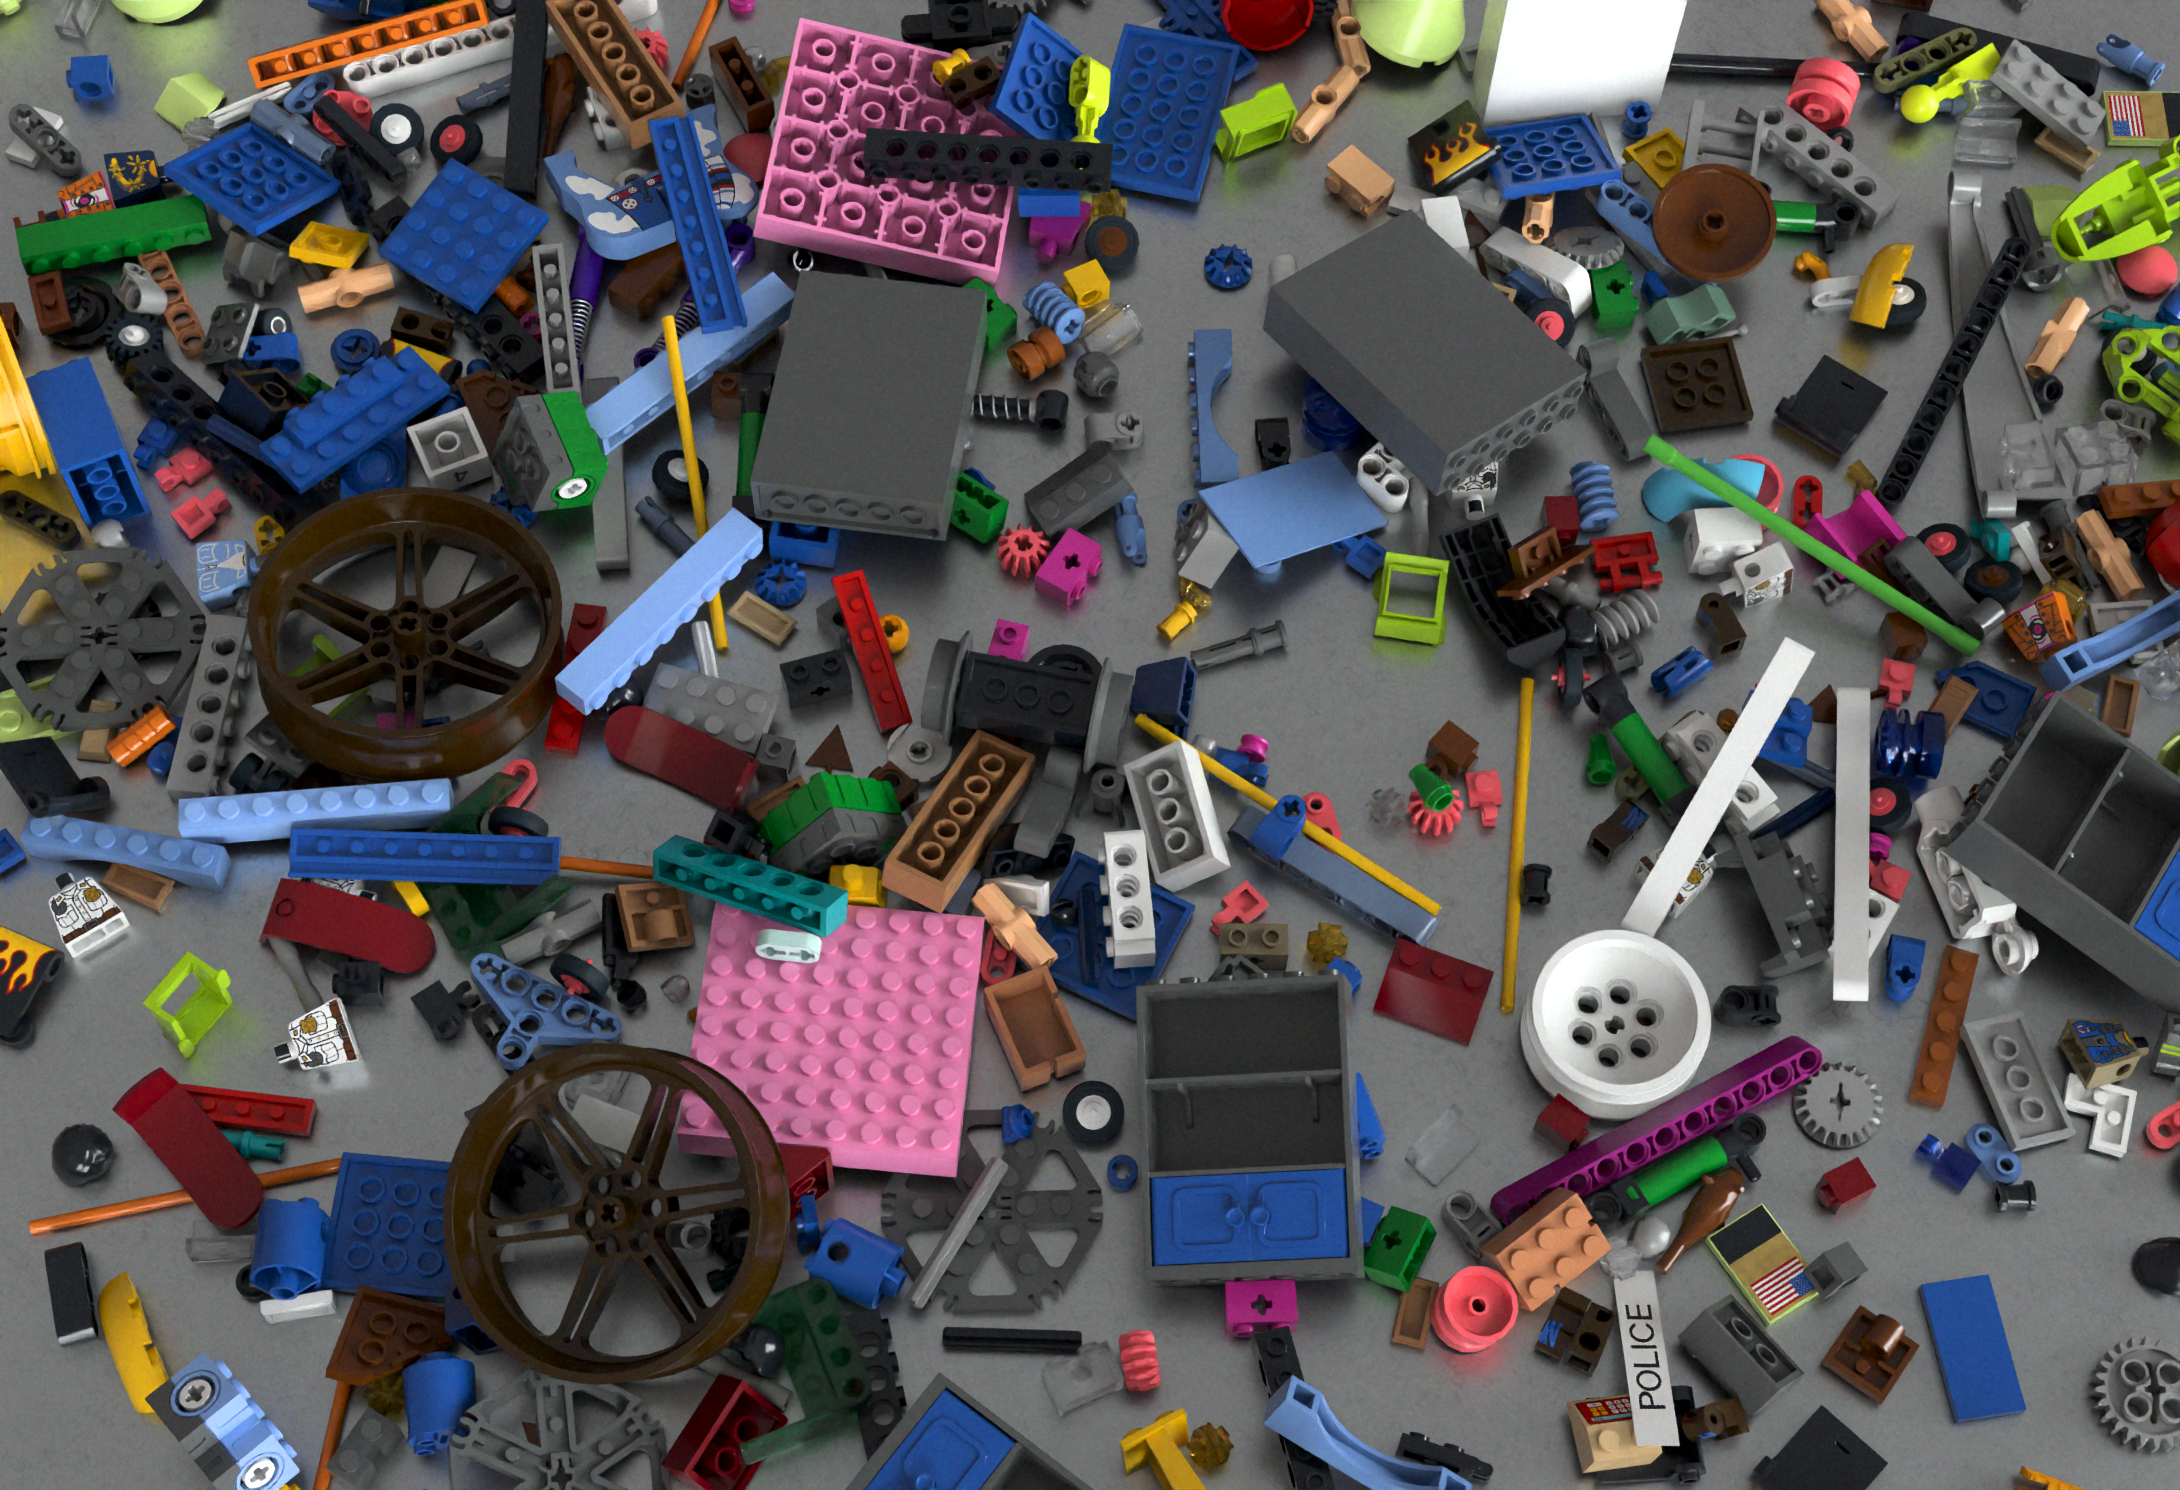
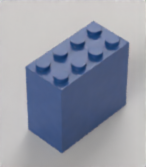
(88, 443)

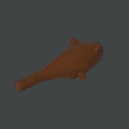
(558, 97)
(1704, 1213)

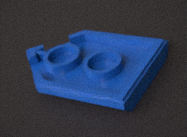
(2000, 697)

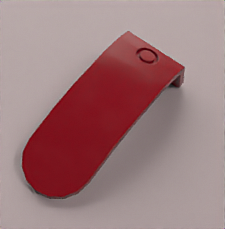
(681, 755)
(348, 926)
(192, 1149)

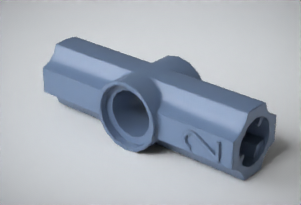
(293, 131)

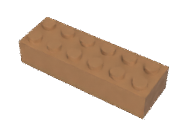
(615, 65)
(958, 821)

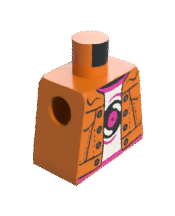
(83, 198)
(2042, 627)

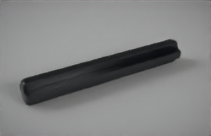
(1011, 1339)

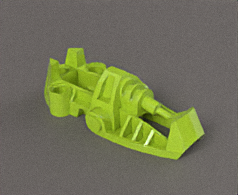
(2129, 208)
(2120, 373)

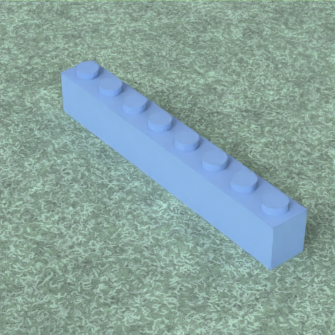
(650, 389)
(659, 612)
(337, 808)

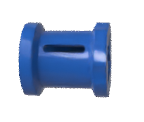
(1635, 125)

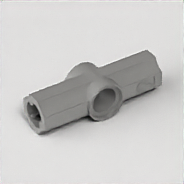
(551, 933)

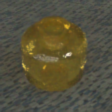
(2074, 596)

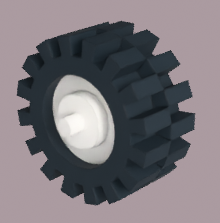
(132, 338)

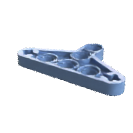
(521, 1005)

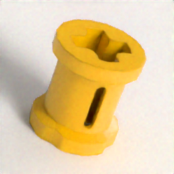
(951, 65)

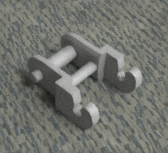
(1841, 589)

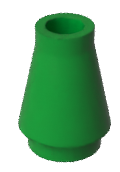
(1600, 764)
(1432, 789)

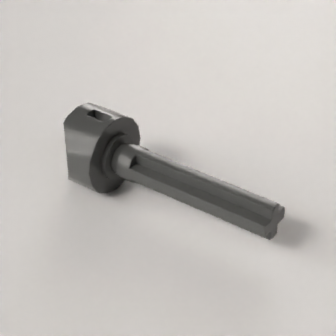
(2041, 259)

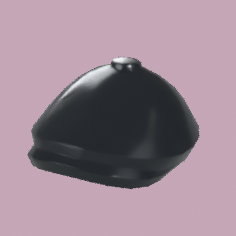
(2159, 1264)

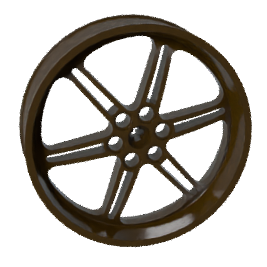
(408, 635)
(476, 1248)

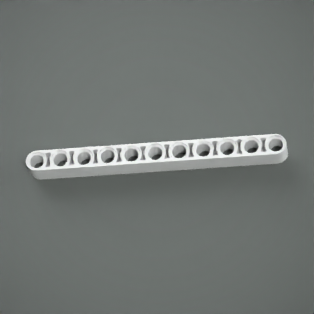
(452, 54)
(1718, 789)
(1852, 845)

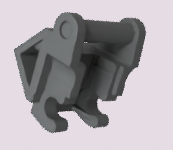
(256, 259)

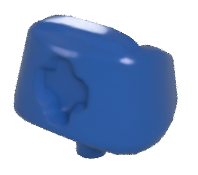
(161, 757)

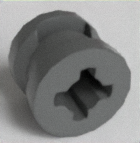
(700, 84)

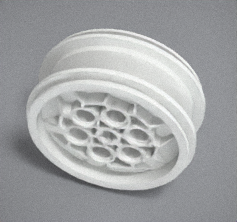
(1654, 985)

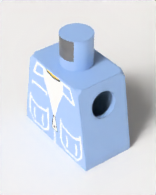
(225, 571)

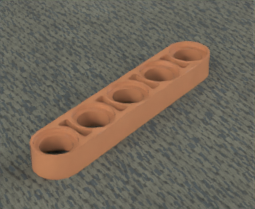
(178, 305)

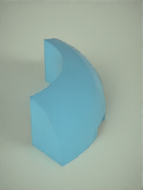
(1672, 493)

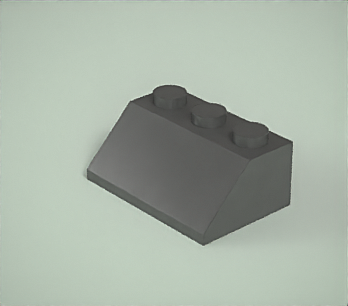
(1078, 492)
(1740, 1354)

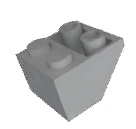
(1202, 546)

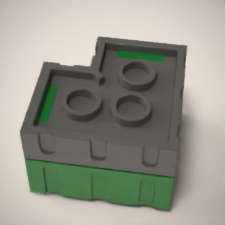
(549, 453)
(833, 824)

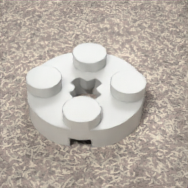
(920, 770)

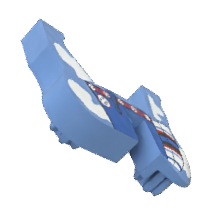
(637, 215)

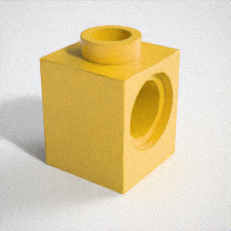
(1086, 284)

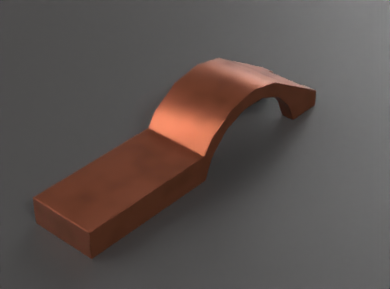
(48, 295)

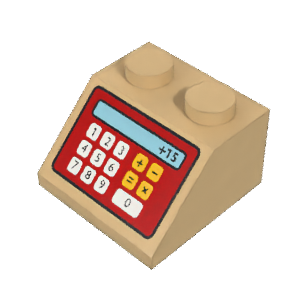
(1607, 1435)

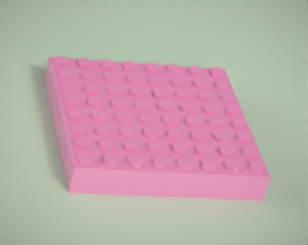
(816, 174)
(843, 1049)

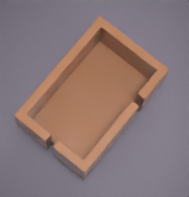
(1030, 1031)
(1546, 1247)

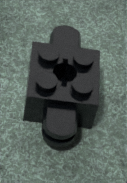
(947, 15)
(258, 398)

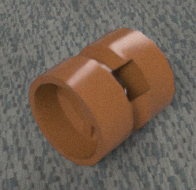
(1032, 356)

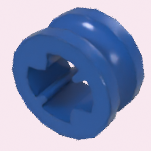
(1132, 1168)

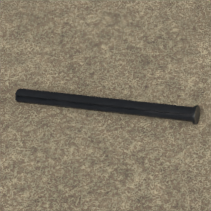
(1753, 65)

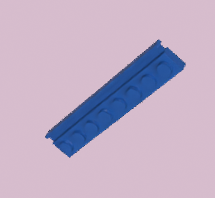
(697, 224)
(423, 857)

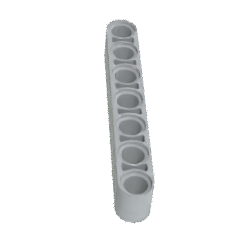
(610, 499)

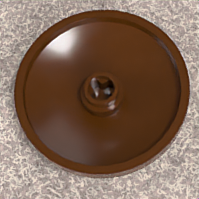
(1714, 223)

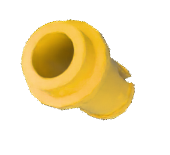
(1177, 620)

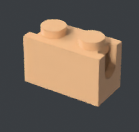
(1359, 181)

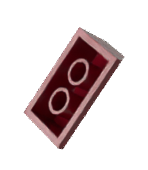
(1433, 991)
(808, 1173)
(708, 1447)

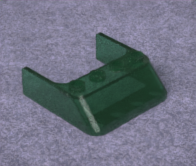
(480, 912)
(820, 1363)

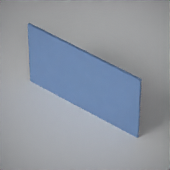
(1293, 508)

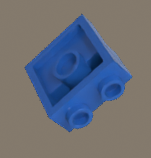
(1789, 735)

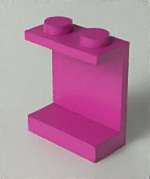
(1856, 528)

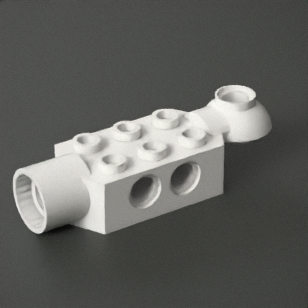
(1965, 899)

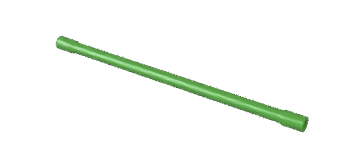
(1951, 634)

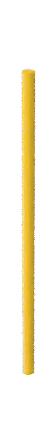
(692, 466)
(1309, 828)
(1517, 845)

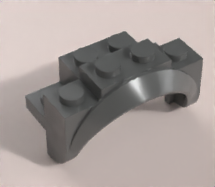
(1787, 898)

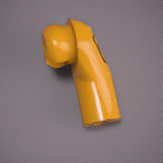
(1814, 263)

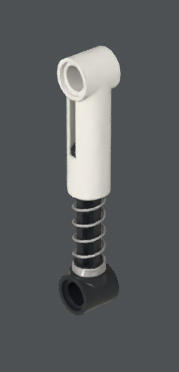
(1047, 409)

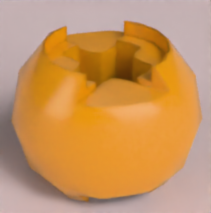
(899, 630)

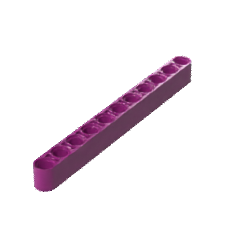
(1663, 1127)

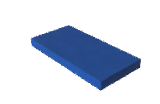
(1972, 1348)

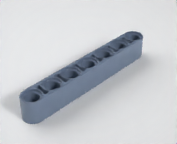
(1341, 884)

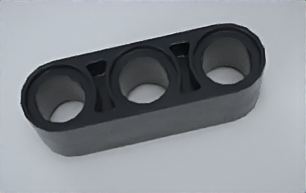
(71, 1294)

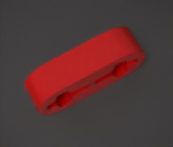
(1799, 503)

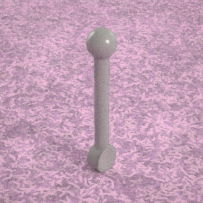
(1741, 330)

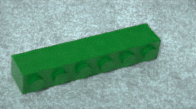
(113, 234)

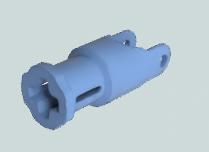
(2130, 59)
(1130, 528)

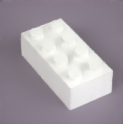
(1176, 816)

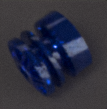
(1326, 422)
(1915, 743)

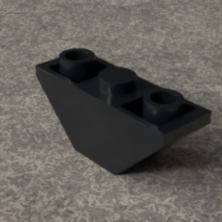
(1006, 861)

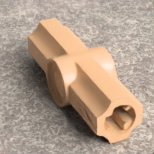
(1855, 26)
(1348, 40)
(1324, 103)
(1538, 216)
(346, 287)
(2057, 337)
(2109, 556)
(1013, 927)

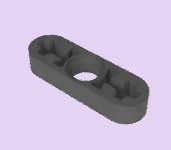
(41, 127)

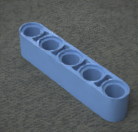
(1620, 213)

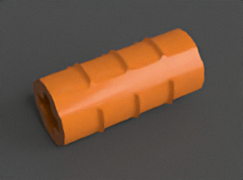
(514, 297)
(141, 735)

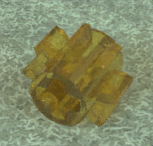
(1108, 204)
(1326, 942)
(386, 1394)
(1210, 1445)

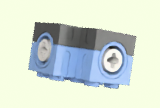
(223, 1428)

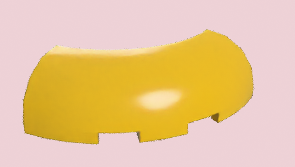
(1876, 289)
(129, 1341)

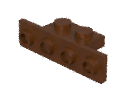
(1539, 560)

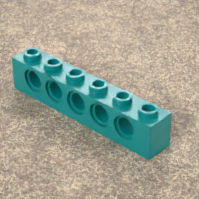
(750, 885)

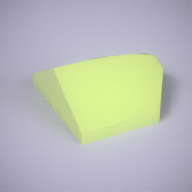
(187, 99)
(2047, 203)

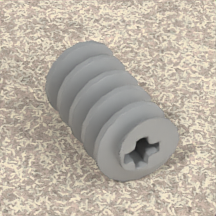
(1623, 616)

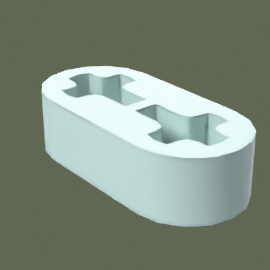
(788, 946)

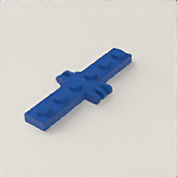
(1200, 20)

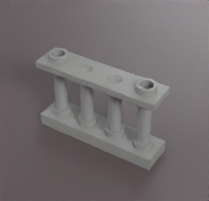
(1697, 145)

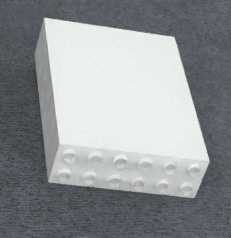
(1572, 57)

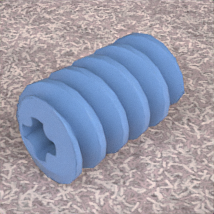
(1054, 310)
(1593, 495)

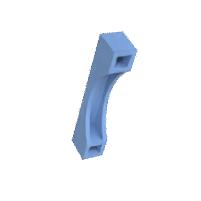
(1212, 365)
(2111, 647)
(180, 859)
(1305, 1419)

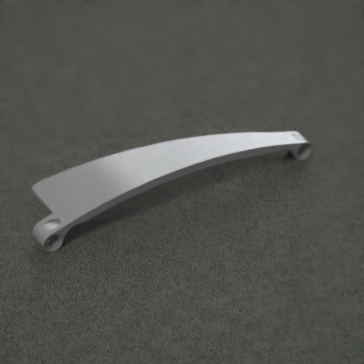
(1997, 383)

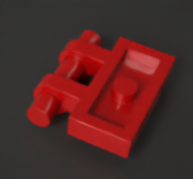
(1626, 552)

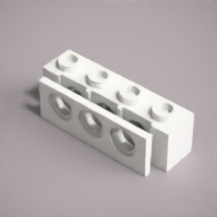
(1695, 746)
(1127, 945)

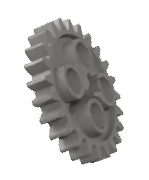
(2118, 1391)

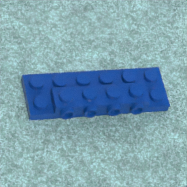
(352, 417)

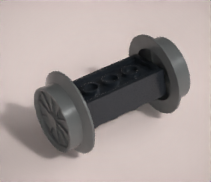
(1026, 701)

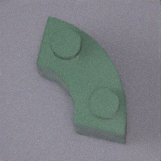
(1683, 316)

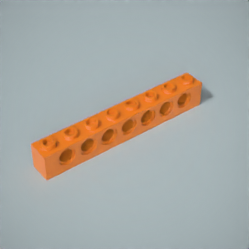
(367, 41)

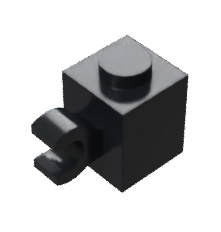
(737, 833)
(360, 983)
(441, 1009)

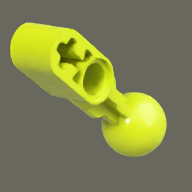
(1088, 96)
(1922, 102)

